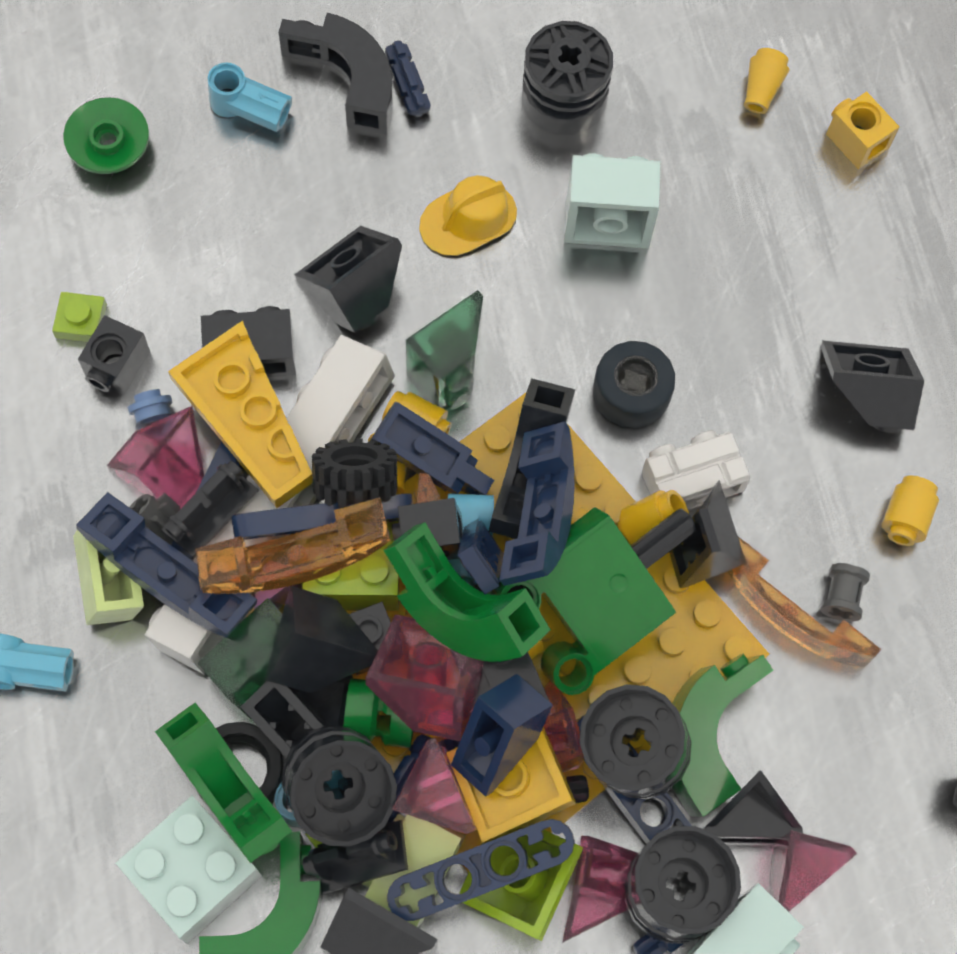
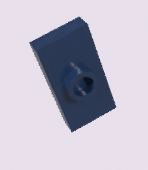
(481, 556)

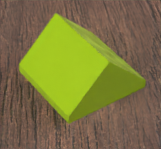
(532, 900)

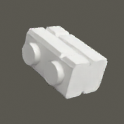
(697, 468)

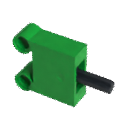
(603, 594)

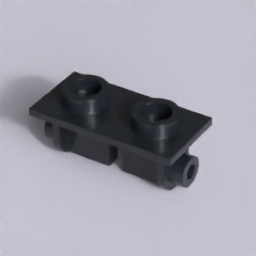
(210, 508)
(362, 862)

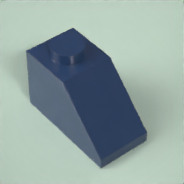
(500, 732)

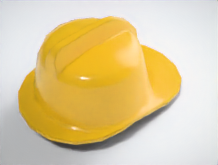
(468, 216)

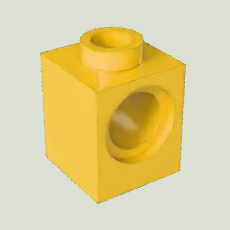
(858, 144)

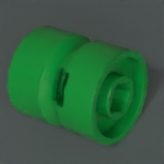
(364, 716)

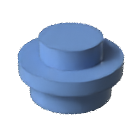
(150, 406)

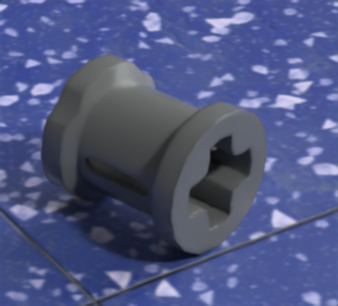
(845, 592)

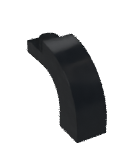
(356, 56)
(542, 406)

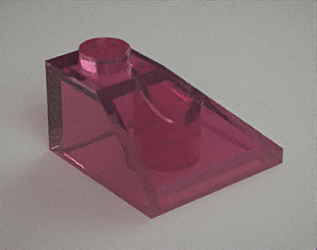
(424, 680)

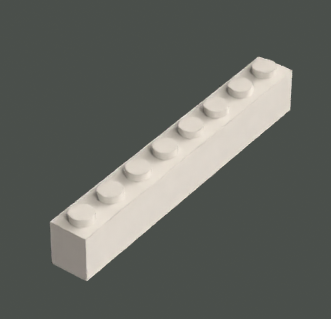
(325, 411)

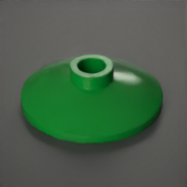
(103, 121)

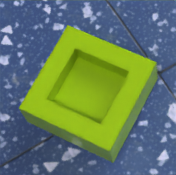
(78, 316)

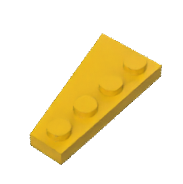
(242, 409)

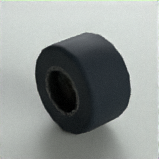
(640, 369)

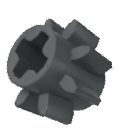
(156, 512)

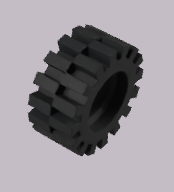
(354, 472)

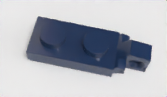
(431, 452)

